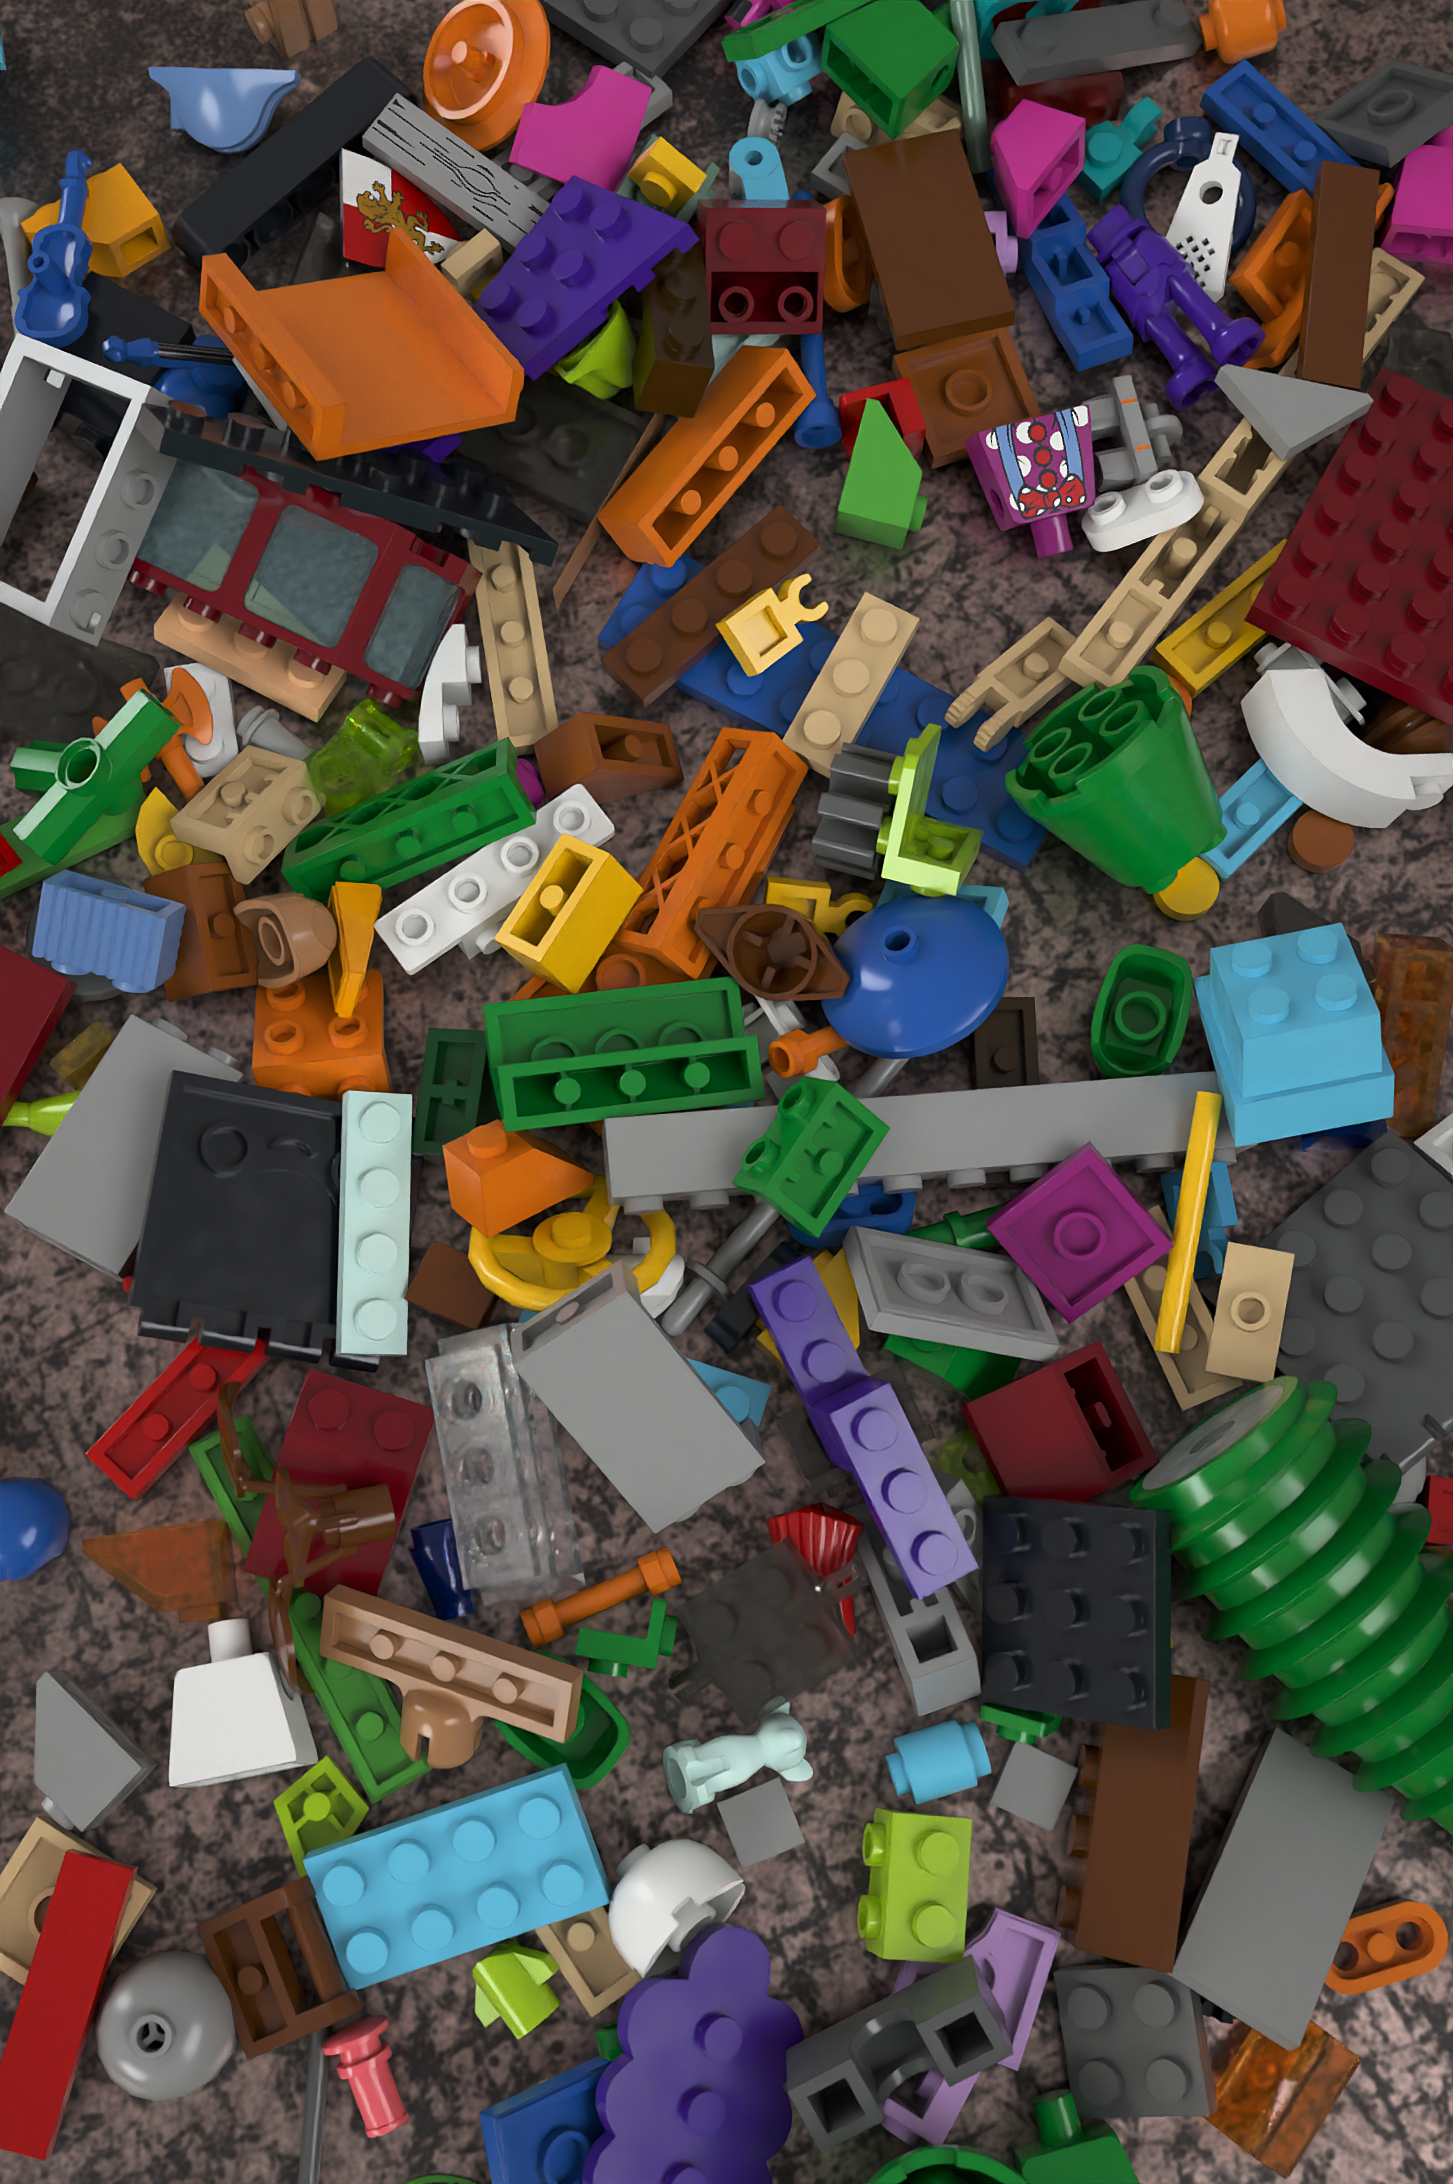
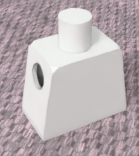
(235, 1715)

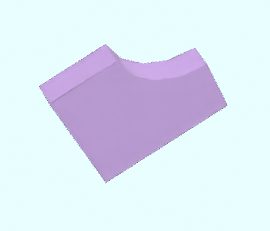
(1015, 1963)

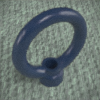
(1183, 147)

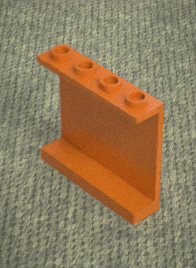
(365, 354)

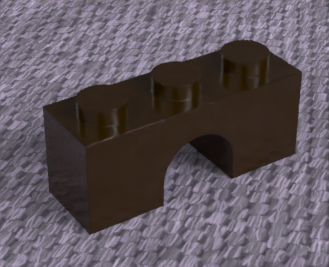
(675, 337)

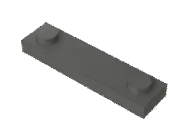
(1095, 40)

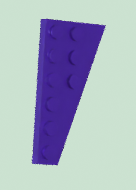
(566, 275)

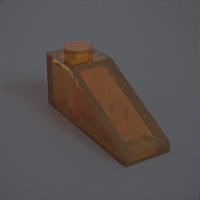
(1415, 1016)

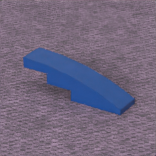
(1070, 285)

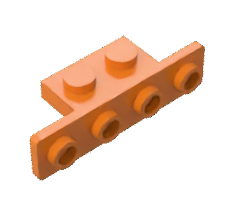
(1275, 273)

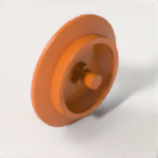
(485, 68)

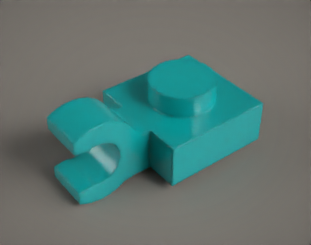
(1113, 150)

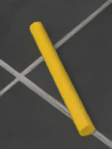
(1188, 1222)

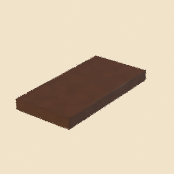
(928, 239)

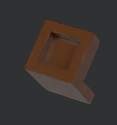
(451, 1290)

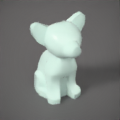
(700, 1770)

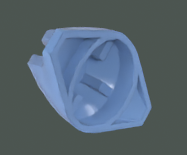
(224, 105)

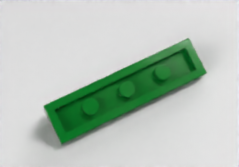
(413, 825)

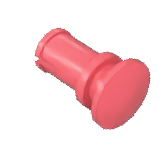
(368, 2072)

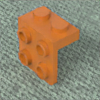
(311, 1050)

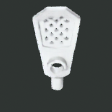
(1209, 221)

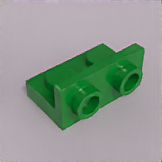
(811, 1153)

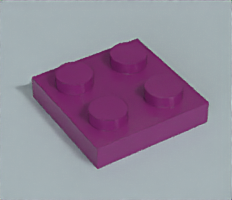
(1079, 1232)

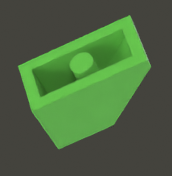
(881, 484)

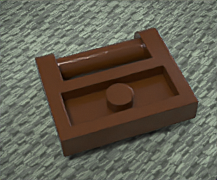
(259, 1973)

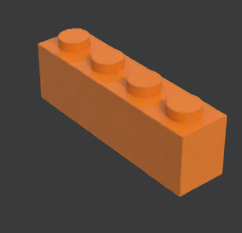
(707, 456)

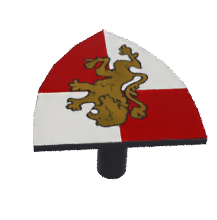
(381, 199)

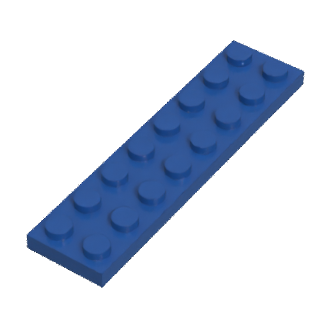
(965, 781)

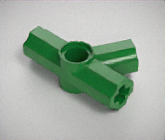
(88, 775)

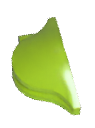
(603, 358)

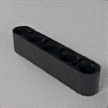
(288, 171)

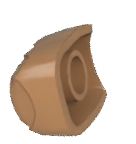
(289, 936)

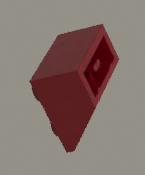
(763, 265)
(1061, 1430)

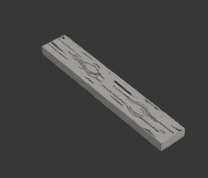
(458, 176)

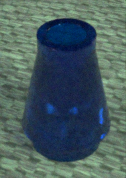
(439, 1568)

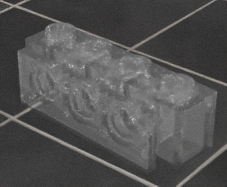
(512, 1468)

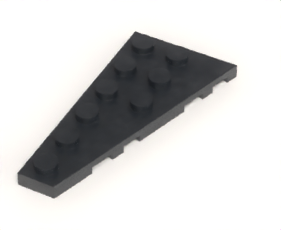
(381, 483)

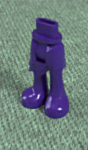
(1150, 284)

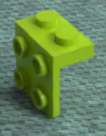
(920, 849)

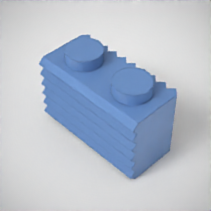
(108, 931)

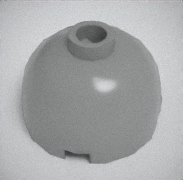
(190, 2006)

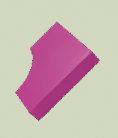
(586, 134)

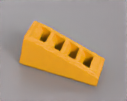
(355, 911)

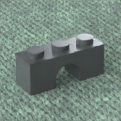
(854, 2065)

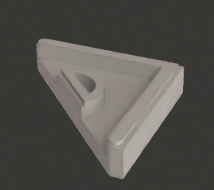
(1290, 410)

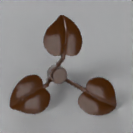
(349, 1520)

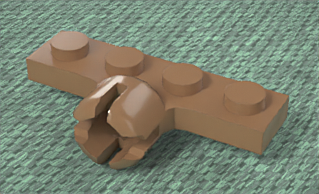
(448, 1676)

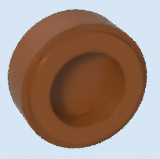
(1320, 842)

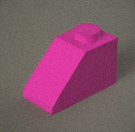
(1035, 161)

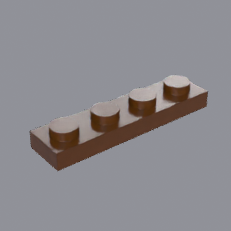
(685, 626)

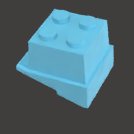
(1294, 1035)

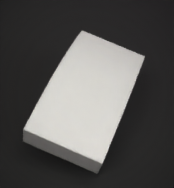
(446, 688)

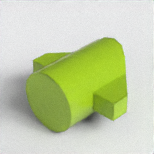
(515, 1987)

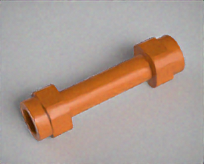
(798, 1052)
(547, 1619)

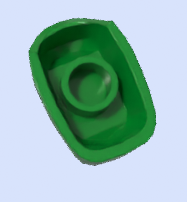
(1141, 1013)
(592, 1748)

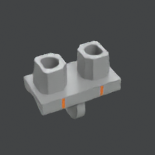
(1138, 437)

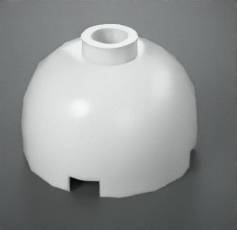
(667, 1900)

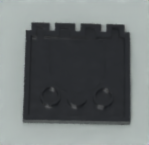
(246, 1221)

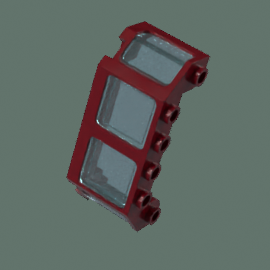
(306, 573)

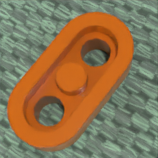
(846, 258)
(1376, 1953)

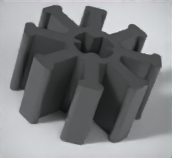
(854, 811)

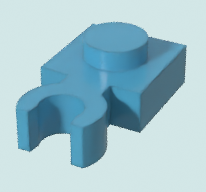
(1217, 1215)

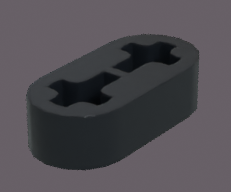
(740, 1313)

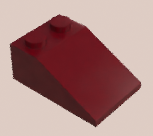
(350, 1438)

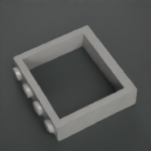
(118, 505)

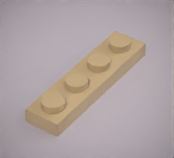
(514, 645)

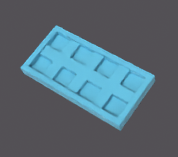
(458, 1877)

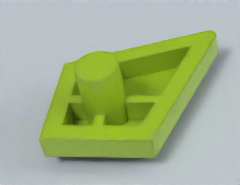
(319, 1810)

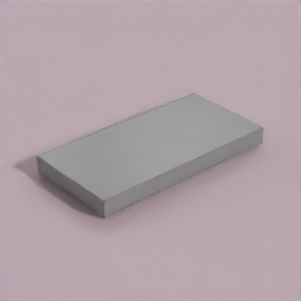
(1280, 1889)

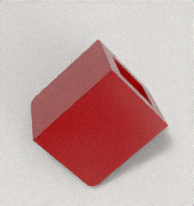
(900, 405)

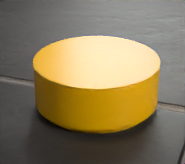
(1190, 892)

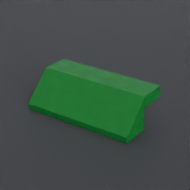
(620, 1053)

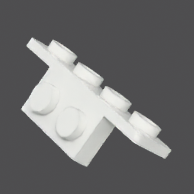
(480, 893)

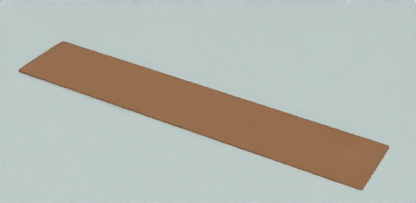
(596, 528)

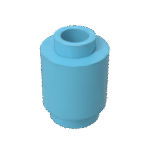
(938, 1761)

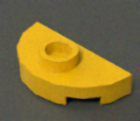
(158, 842)

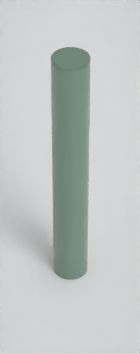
(971, 86)

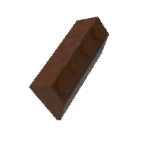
(1135, 1834)

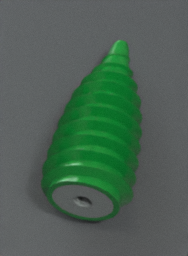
(1319, 1581)

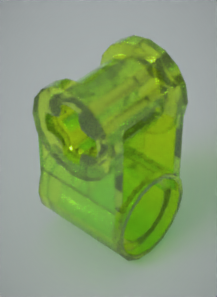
(366, 749)

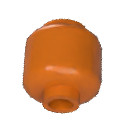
(1241, 27)

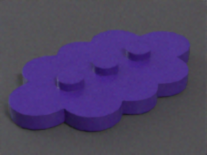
(698, 2071)

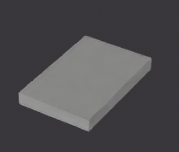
(948, 1295)

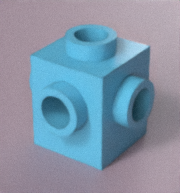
(782, 72)

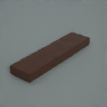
(1338, 275)

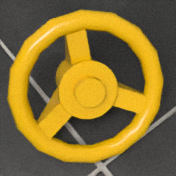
(565, 1253)

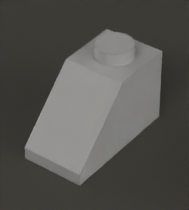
(81, 1755)

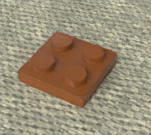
(966, 389)

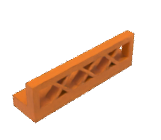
(720, 849)

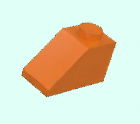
(508, 1176)

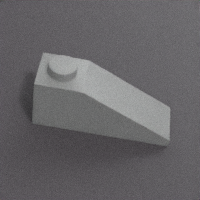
(923, 1633)

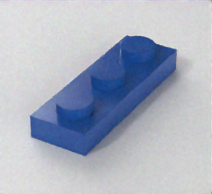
(1271, 127)

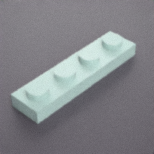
(374, 1224)

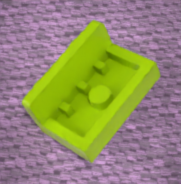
(916, 1886)

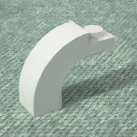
(1326, 764)

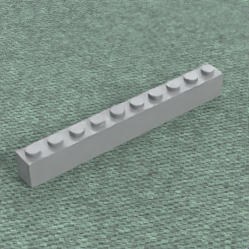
(928, 1138)

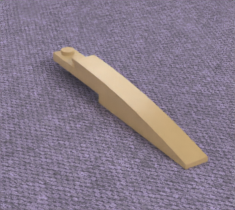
(1232, 491)

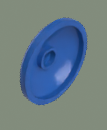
(918, 975)

